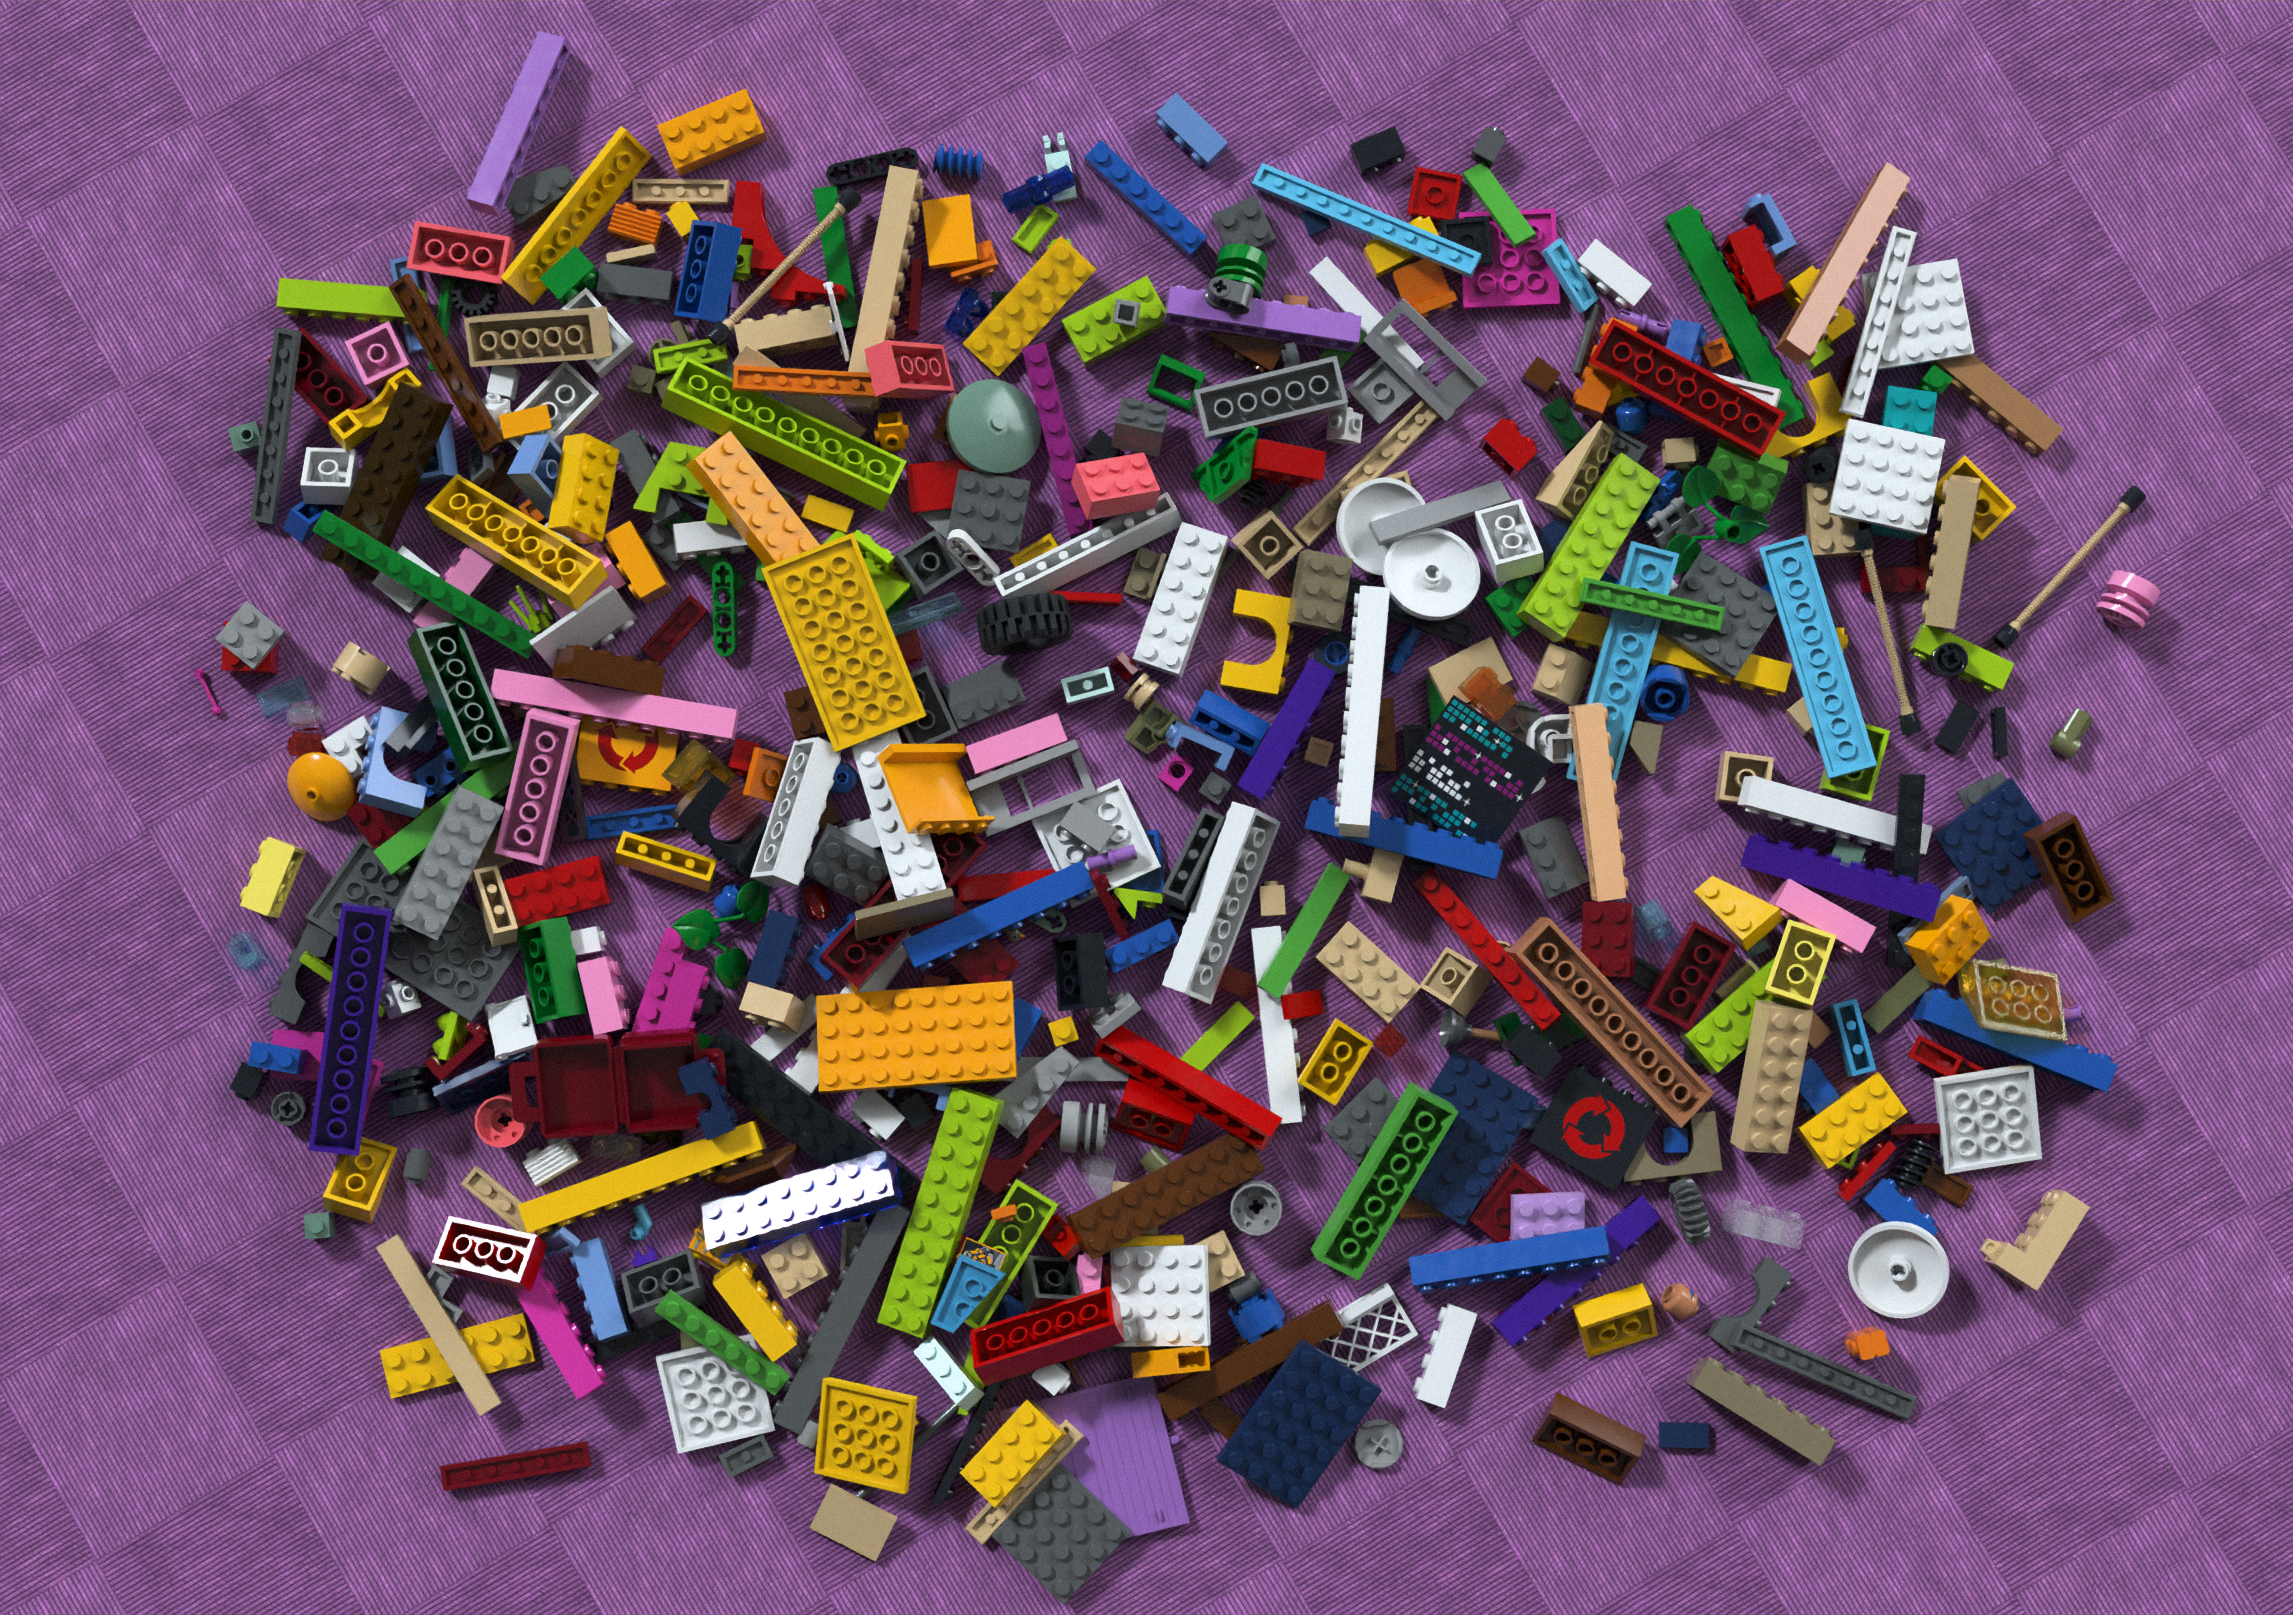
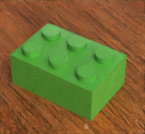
(1747, 478)

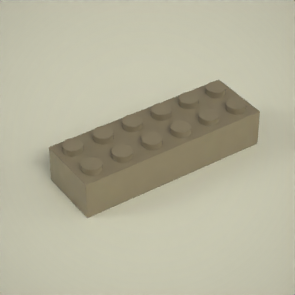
(1765, 1413)

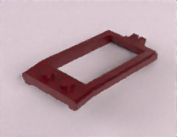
(1899, 578)

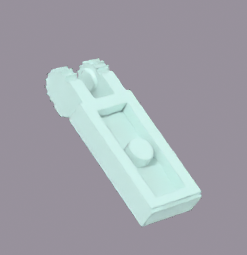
(1057, 160)

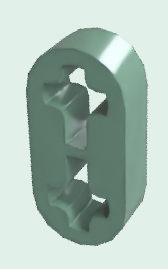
(1047, 925)

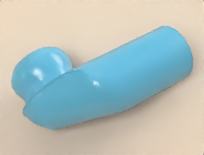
(643, 1223)

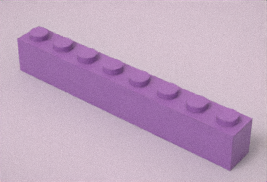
(518, 123)
(1266, 320)

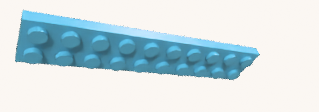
(1628, 648)
(1817, 657)

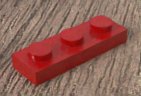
(1865, 1169)

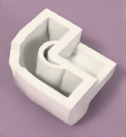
(1552, 737)

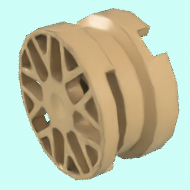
(1144, 693)

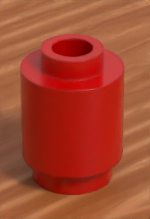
(816, 903)

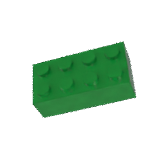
(551, 970)

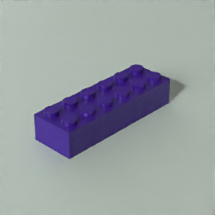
(1285, 730)

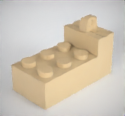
(2041, 1243)

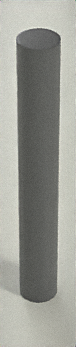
(1586, 338)

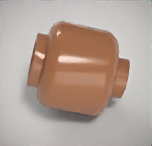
(1680, 1301)

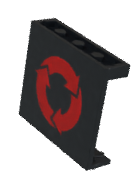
(1594, 1127)

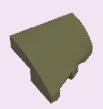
(1151, 727)

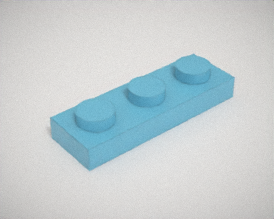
(1569, 275)

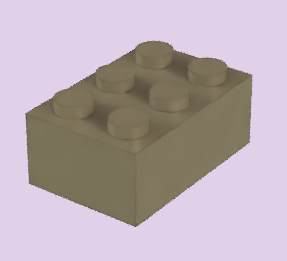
(1319, 591)

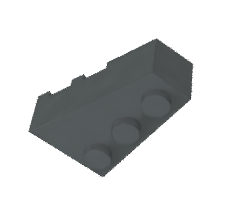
(538, 195)

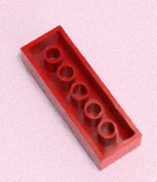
(1046, 1336)

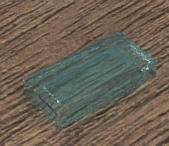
(282, 696)

